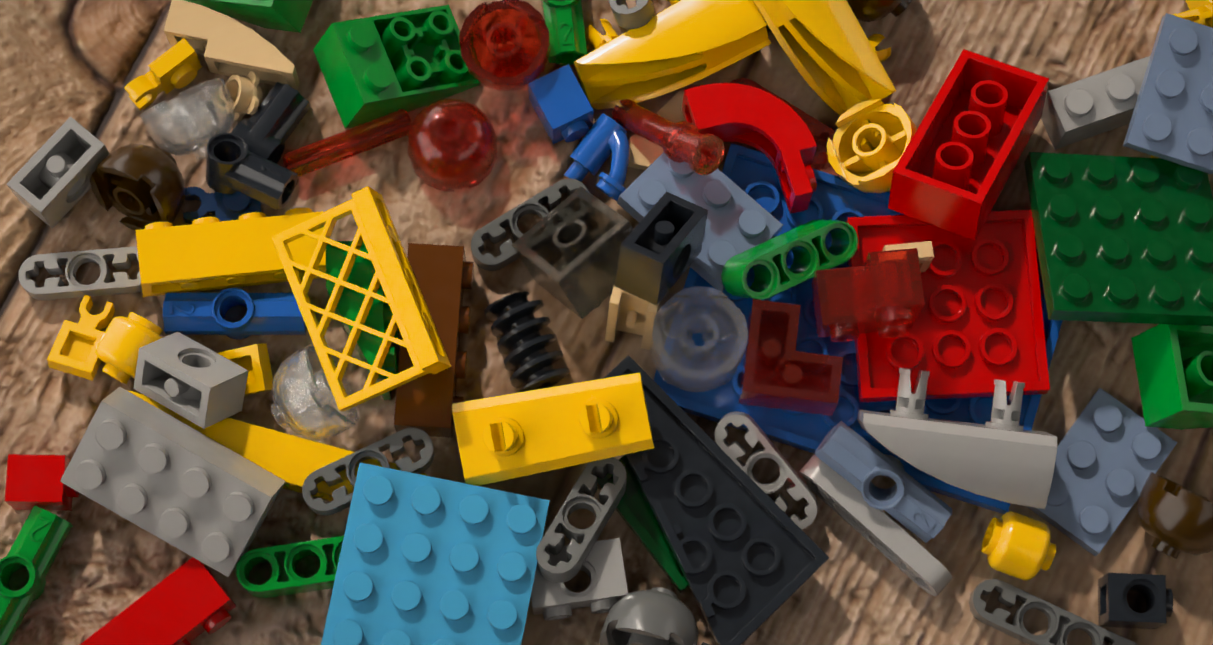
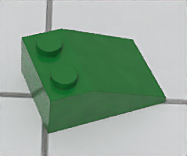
(1175, 375)

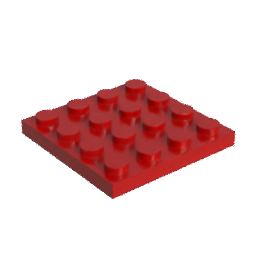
(977, 314)

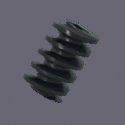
(524, 343)

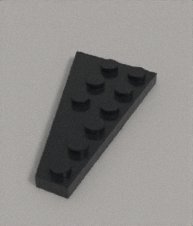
(722, 528)

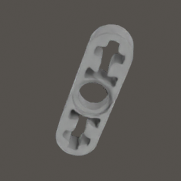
(55, 288)
(753, 434)

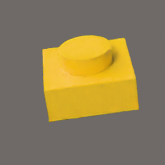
(257, 362)

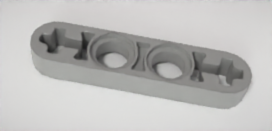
(875, 526)

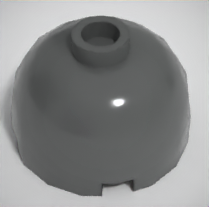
(649, 619)

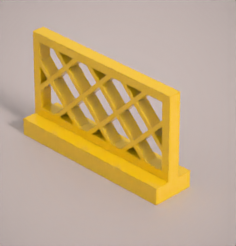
(397, 282)

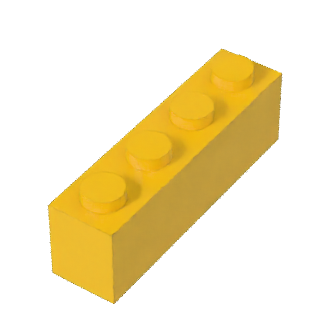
(220, 253)

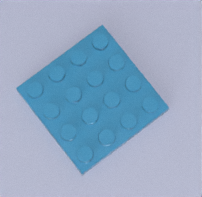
(433, 562)

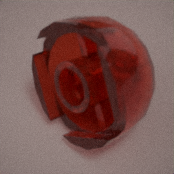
(505, 44)
(452, 145)

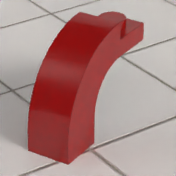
(762, 121)

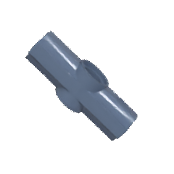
(905, 501)

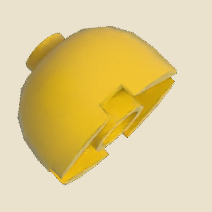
(870, 144)

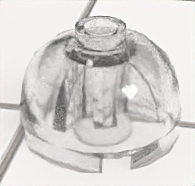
(191, 119)
(306, 400)

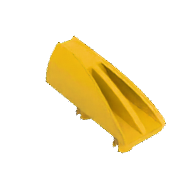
(830, 50)
(669, 51)
(551, 428)

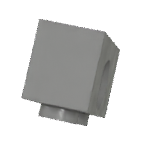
(59, 172)
(190, 379)
(607, 585)

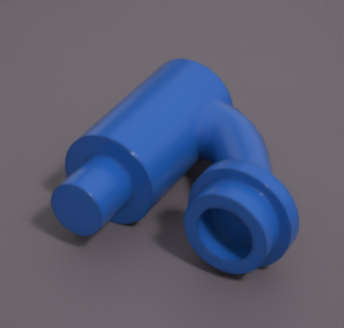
(594, 149)

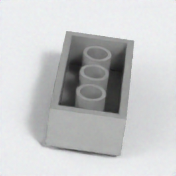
(172, 480)

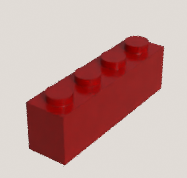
(171, 611)

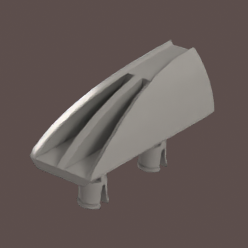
(986, 459)

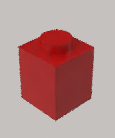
(37, 482)

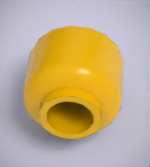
(122, 342)
(1018, 545)

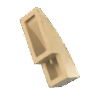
(228, 44)

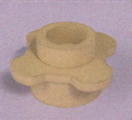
(245, 94)

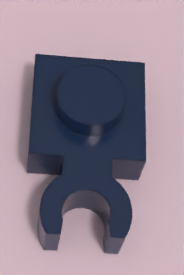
(219, 205)

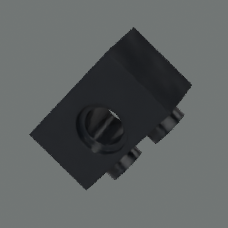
(661, 248)

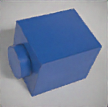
(561, 105)

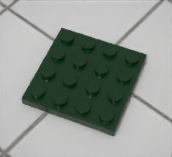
(1122, 238)

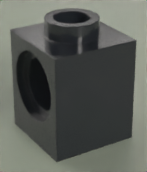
(1113, 605)

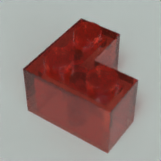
(869, 298)
(777, 373)

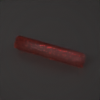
(348, 143)

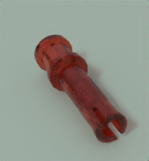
(679, 140)

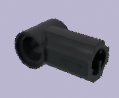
(273, 122)
(235, 169)

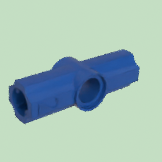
(206, 314)

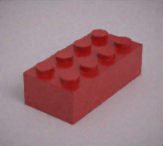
(968, 144)

